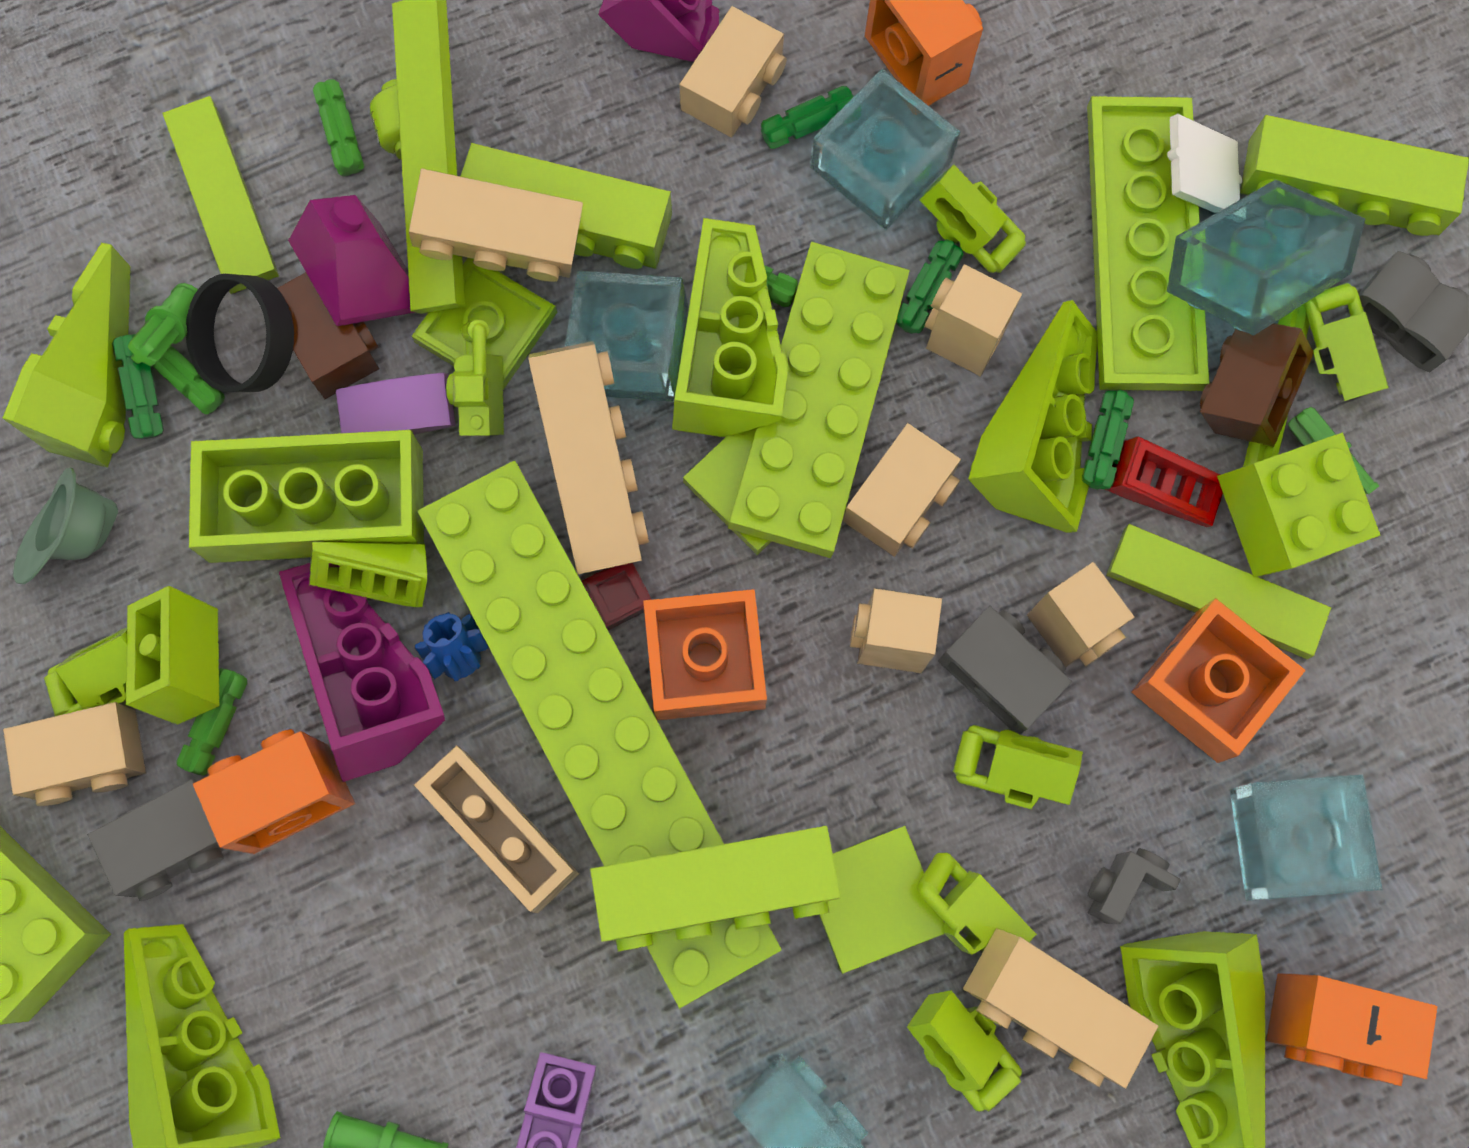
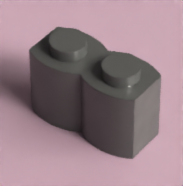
(1416, 311)

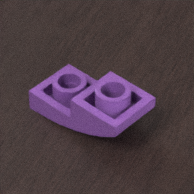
(396, 404)
(556, 1103)

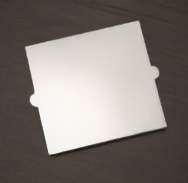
(1203, 165)

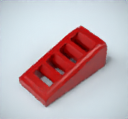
(1135, 473)

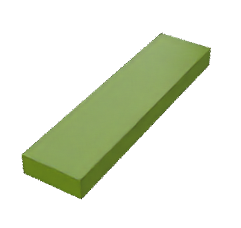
(219, 191)
(1195, 580)

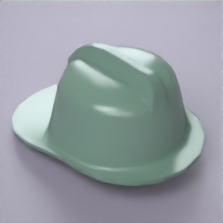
(67, 527)

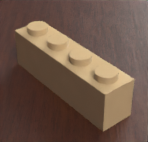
(586, 456)

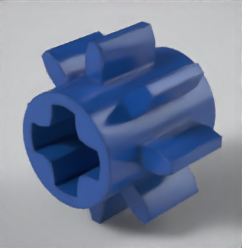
(451, 646)

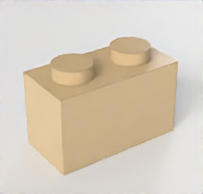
(732, 72)
(970, 318)
(901, 491)
(1081, 617)
(896, 630)
(74, 752)

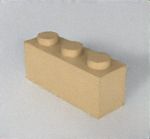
(494, 225)
(496, 829)
(1059, 1010)

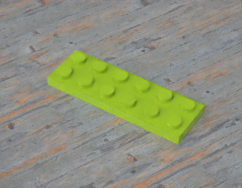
(1142, 330)
(835, 358)

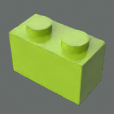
(172, 656)

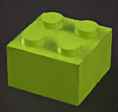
(1298, 506)

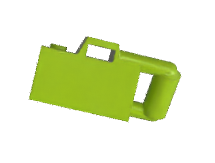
(972, 217)
(1349, 343)
(477, 385)
(90, 675)
(1020, 768)
(969, 906)
(965, 1049)

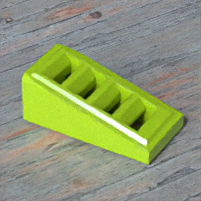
(372, 570)

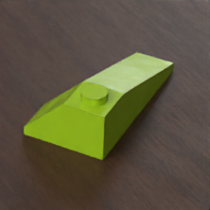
(731, 350)
(73, 392)
(1034, 441)
(1210, 1030)
(183, 1054)

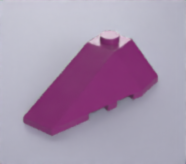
(663, 26)
(365, 680)

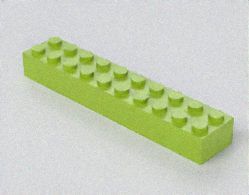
(583, 705)

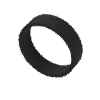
(201, 333)

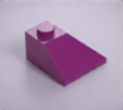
(351, 261)

